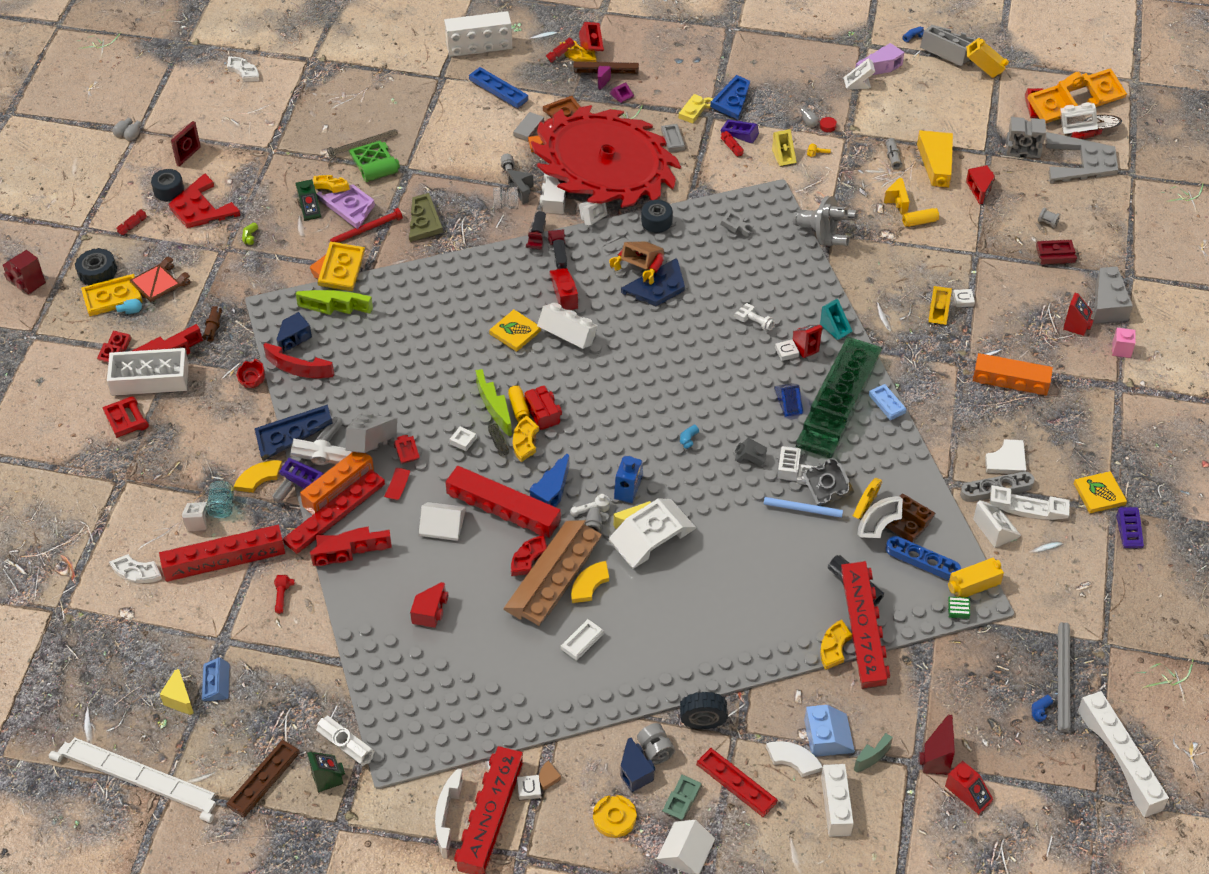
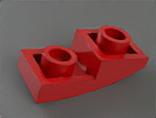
(117, 343)

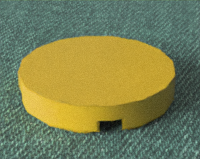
(614, 816)

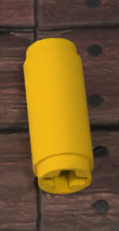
(920, 217)
(518, 402)

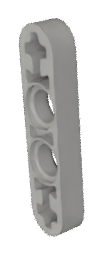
(981, 494)

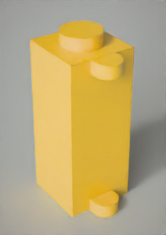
(986, 58)
(976, 578)

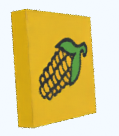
(515, 330)
(1100, 492)

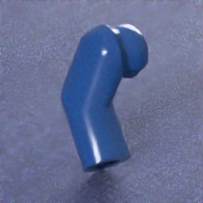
(912, 32)
(1039, 706)

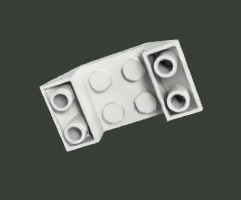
(649, 529)

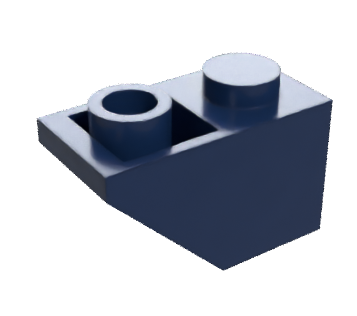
(293, 332)
(635, 768)

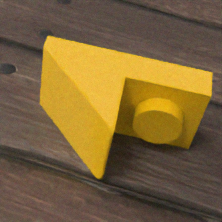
(897, 194)
(940, 305)

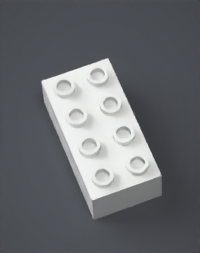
(478, 34)
(147, 371)

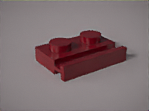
(1056, 251)

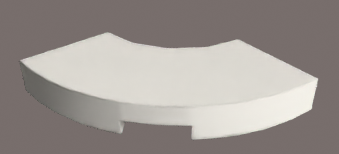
(243, 68)
(135, 571)
(794, 756)

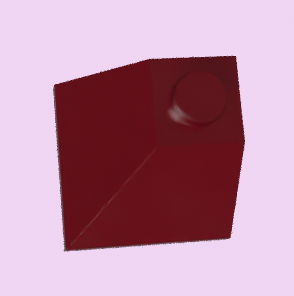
(185, 143)
(939, 749)

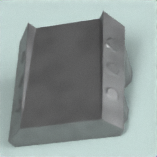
(828, 482)

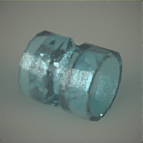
(220, 499)

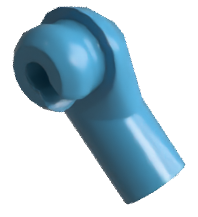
(686, 435)

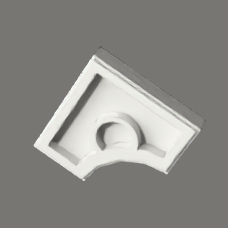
(1008, 459)

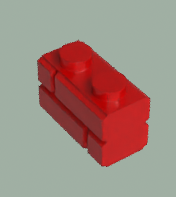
(542, 407)

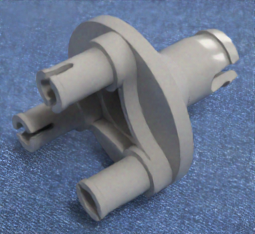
(825, 221)

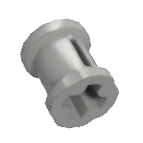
(1049, 217)

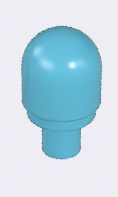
(130, 306)

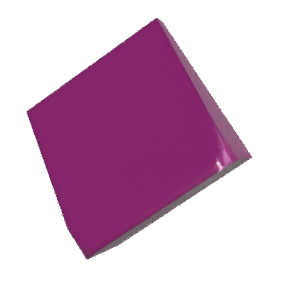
(604, 76)
(622, 92)

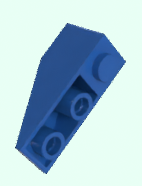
(551, 485)

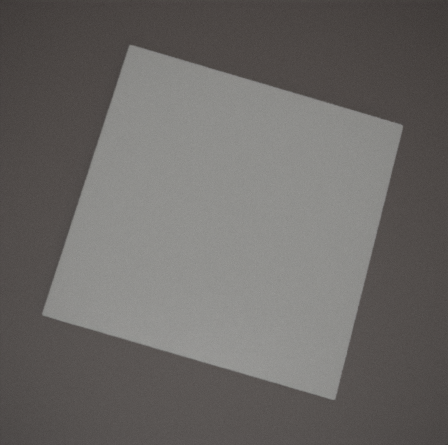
(706, 611)

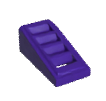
(746, 131)
(305, 470)
(1130, 515)

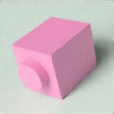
(1123, 342)

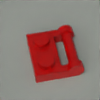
(119, 419)

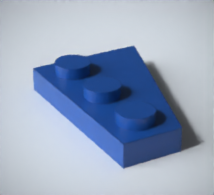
(732, 97)

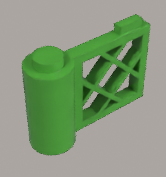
(376, 167)

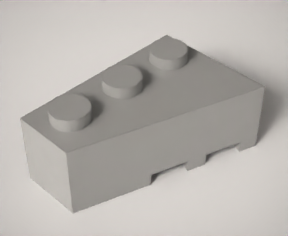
(946, 44)
(1111, 297)
(369, 431)

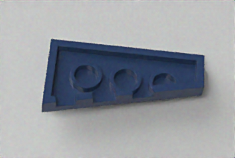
(280, 434)

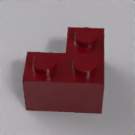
(24, 272)

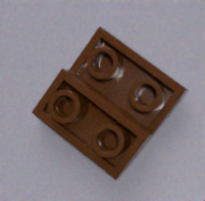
(914, 519)

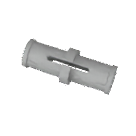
(893, 153)

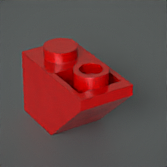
(428, 606)

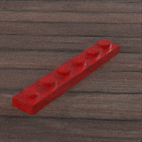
(333, 511)

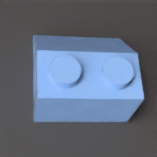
(828, 731)

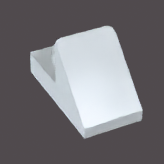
(859, 76)
(592, 212)
(194, 516)

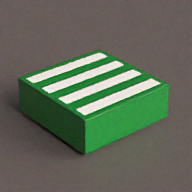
(959, 607)

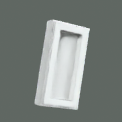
(582, 639)

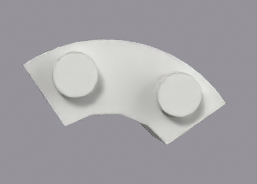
(879, 516)

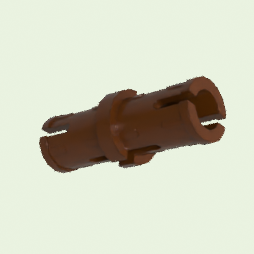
(212, 323)

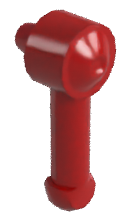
(282, 583)

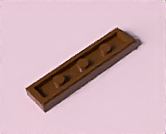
(616, 67)
(263, 778)

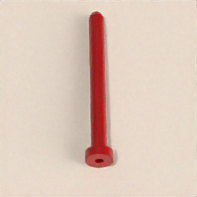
(395, 215)

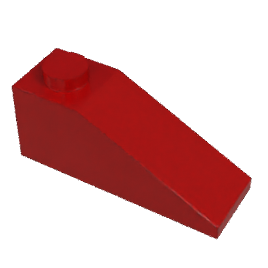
(564, 288)

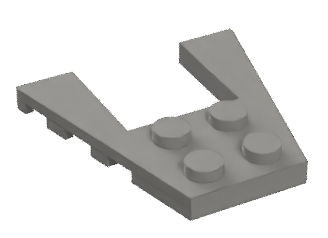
(1095, 158)

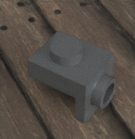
(752, 451)

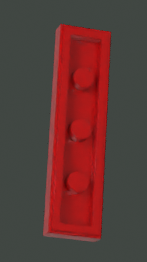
(737, 782)

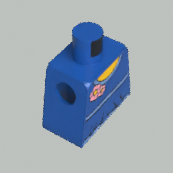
(629, 472)

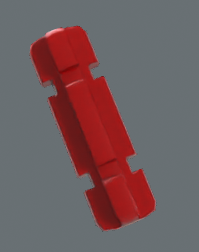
(560, 49)
(1086, 134)
(732, 143)
(131, 222)

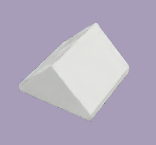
(441, 521)
(994, 524)
(686, 847)

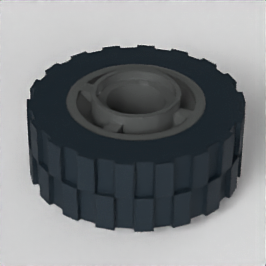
(96, 266)
(703, 710)

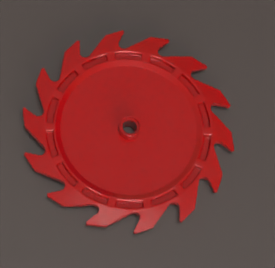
(605, 156)

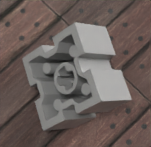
(1025, 137)

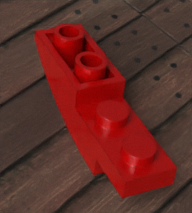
(181, 340)
(342, 546)

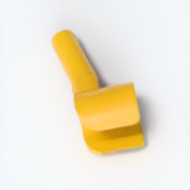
(812, 150)

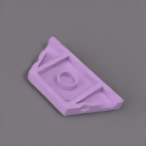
(350, 204)

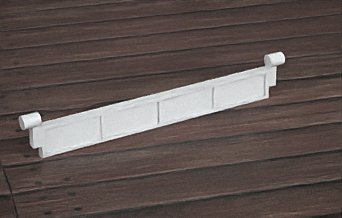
(138, 775)

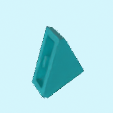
(835, 320)

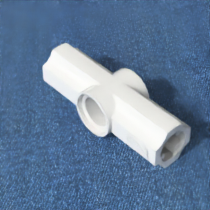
(319, 451)
(353, 746)

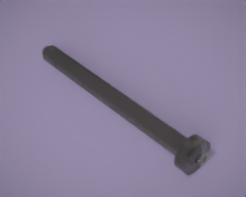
(332, 152)

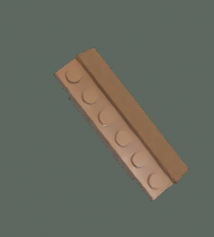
(553, 572)

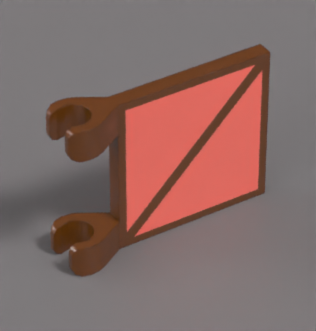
(159, 281)

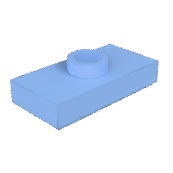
(887, 402)

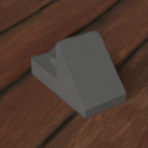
(523, 181)

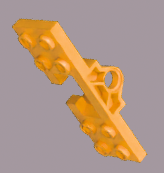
(1102, 86)

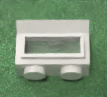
(1078, 118)

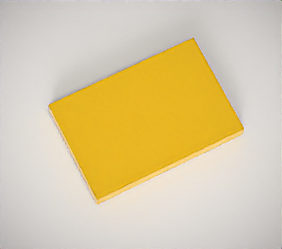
(341, 266)
(106, 295)

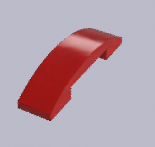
(317, 369)

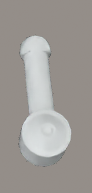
(601, 501)

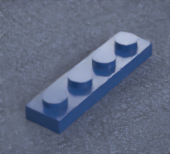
(498, 87)

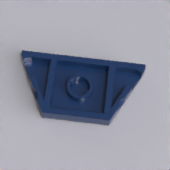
(666, 285)

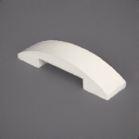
(1029, 507)
(451, 789)

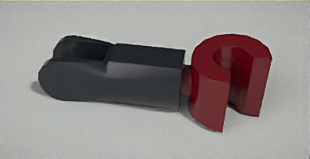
(536, 235)
(557, 239)

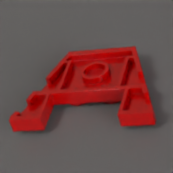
(195, 209)

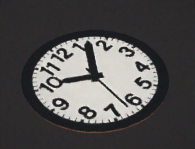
(1108, 121)

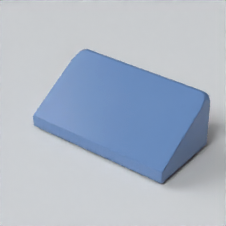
(215, 680)

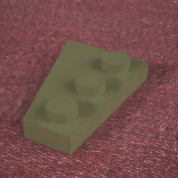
(424, 218)

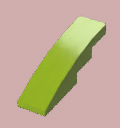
(329, 300)
(495, 404)

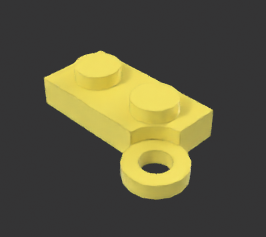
(694, 108)

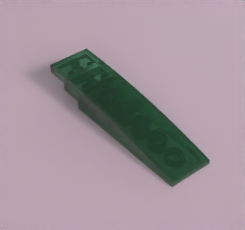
(838, 397)

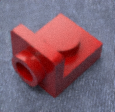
(406, 449)

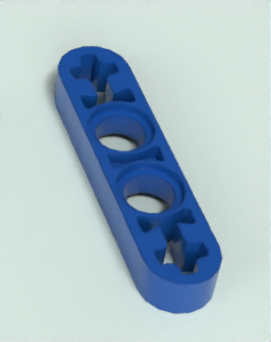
(921, 560)

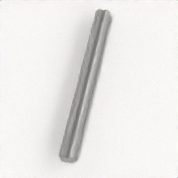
(287, 485)
(1064, 677)

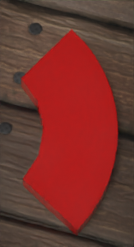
(527, 555)

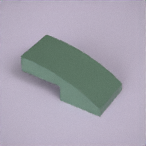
(871, 755)
(682, 797)

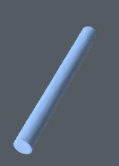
(803, 507)

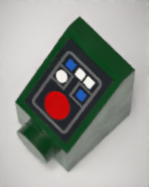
(308, 199)
(325, 770)

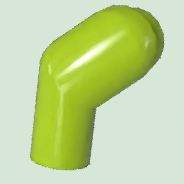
(247, 231)

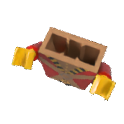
(642, 255)

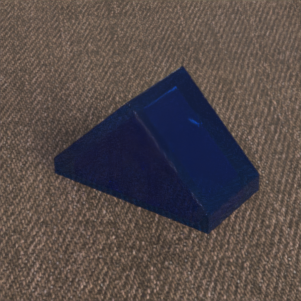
(789, 399)

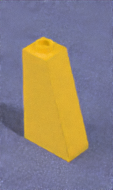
(937, 156)

